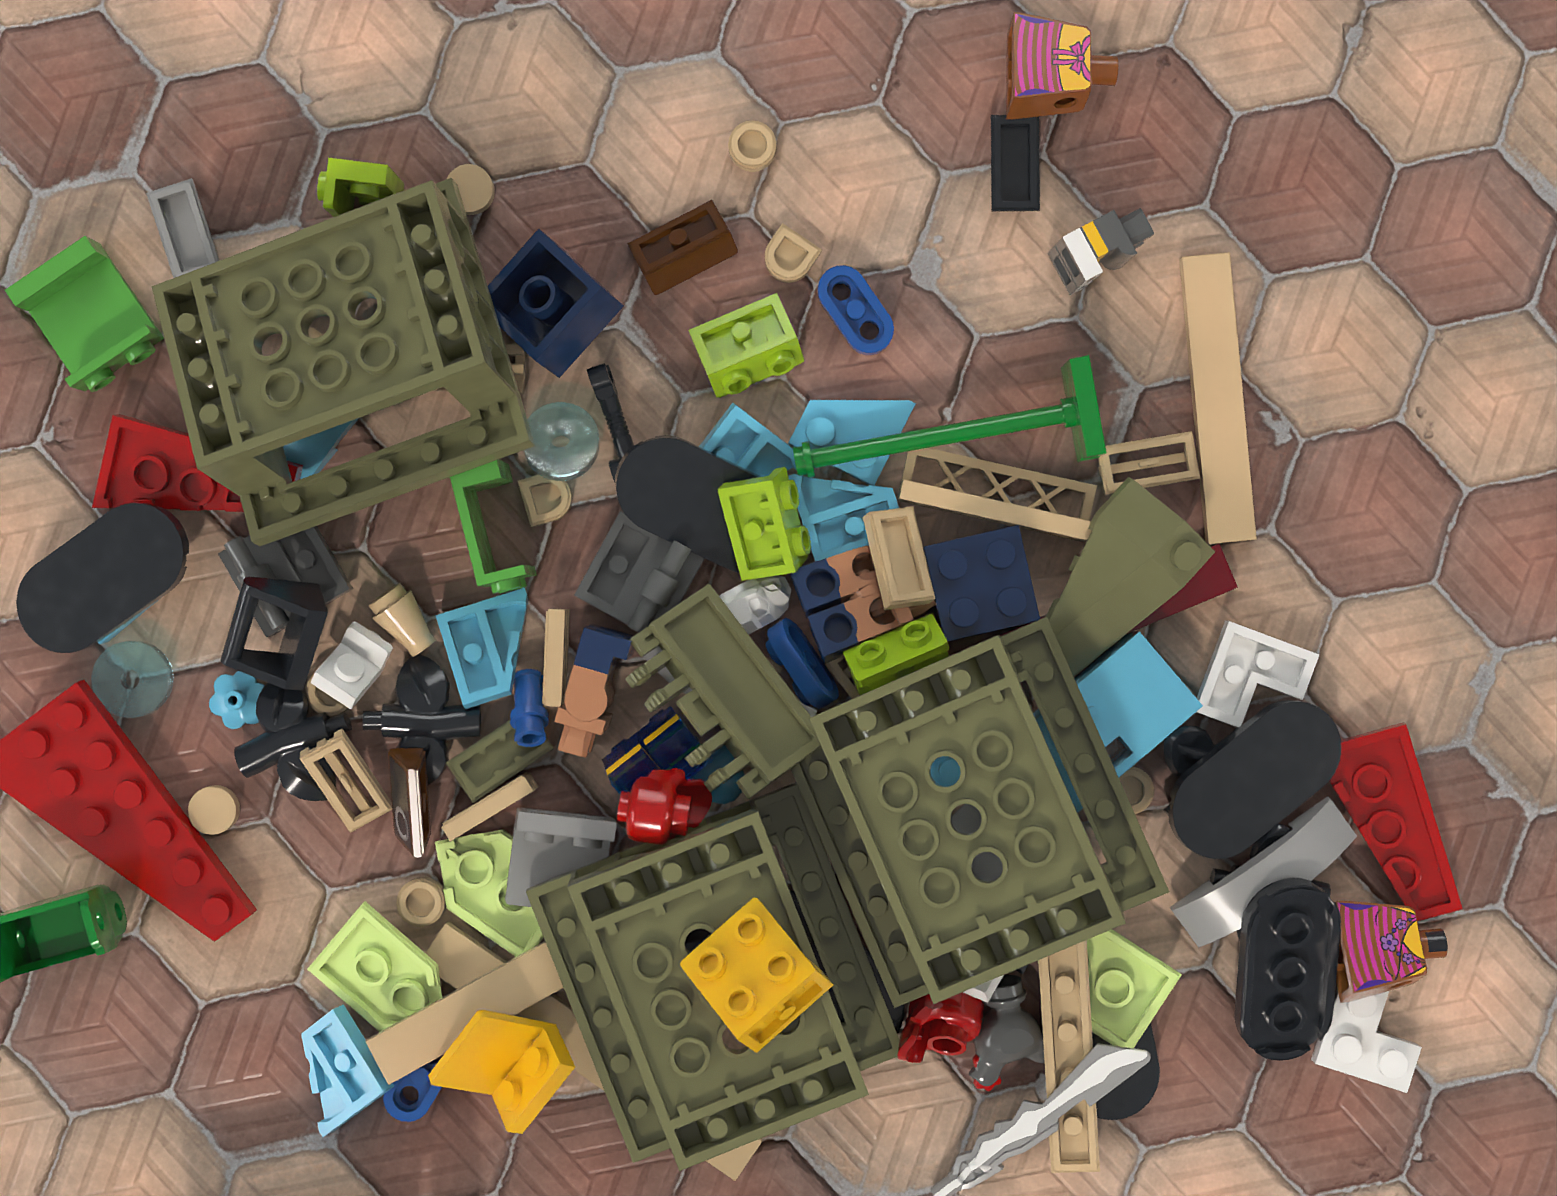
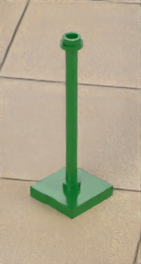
(1076, 411)

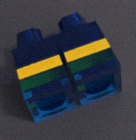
(655, 746)

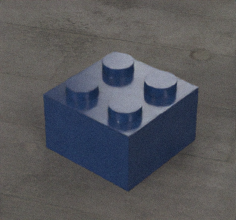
(550, 303)
(981, 583)

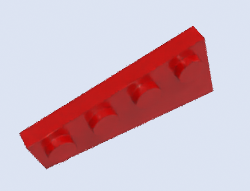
(159, 468)
(1392, 810)

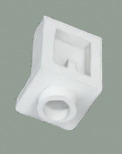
(353, 665)

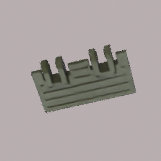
(730, 688)

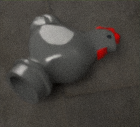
(1005, 1034)

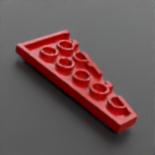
(99, 791)

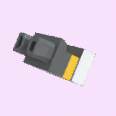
(1100, 241)

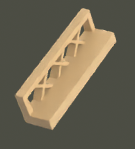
(993, 510)

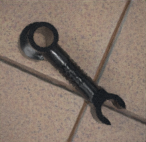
(607, 395)

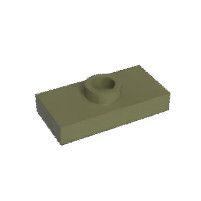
(493, 762)

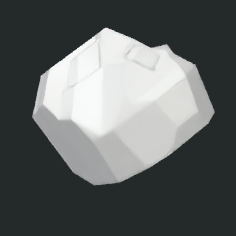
(758, 601)

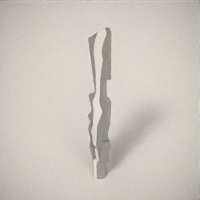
(1090, 1080)

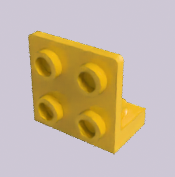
(754, 975)
(510, 1059)

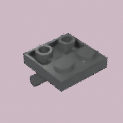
(292, 558)
(638, 574)

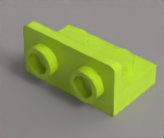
(354, 179)
(747, 346)
(765, 525)
(896, 654)

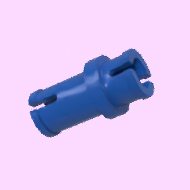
(529, 714)

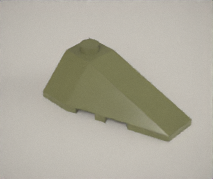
(1125, 572)

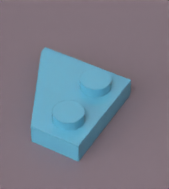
(847, 421)
(748, 443)
(836, 511)
(485, 645)
(341, 1069)

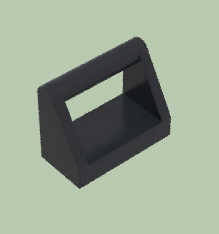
(307, 617)

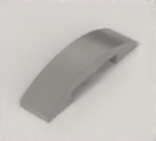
(1303, 853)

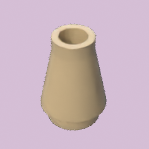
(402, 619)

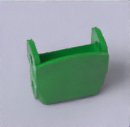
(60, 930)

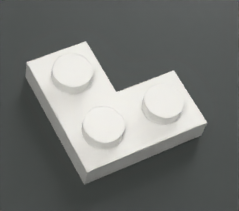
(1249, 659)
(1361, 1050)

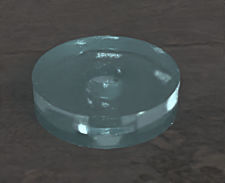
(567, 461)
(110, 682)

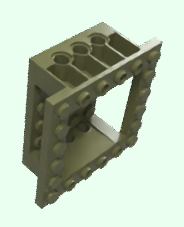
(426, 334)
(909, 867)
(648, 1028)

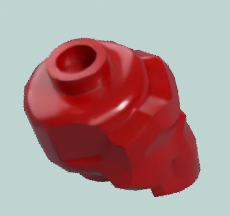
(663, 806)
(940, 1026)

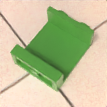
(87, 314)
(465, 491)

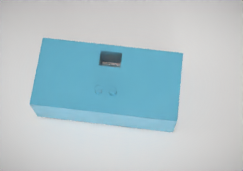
(1132, 703)

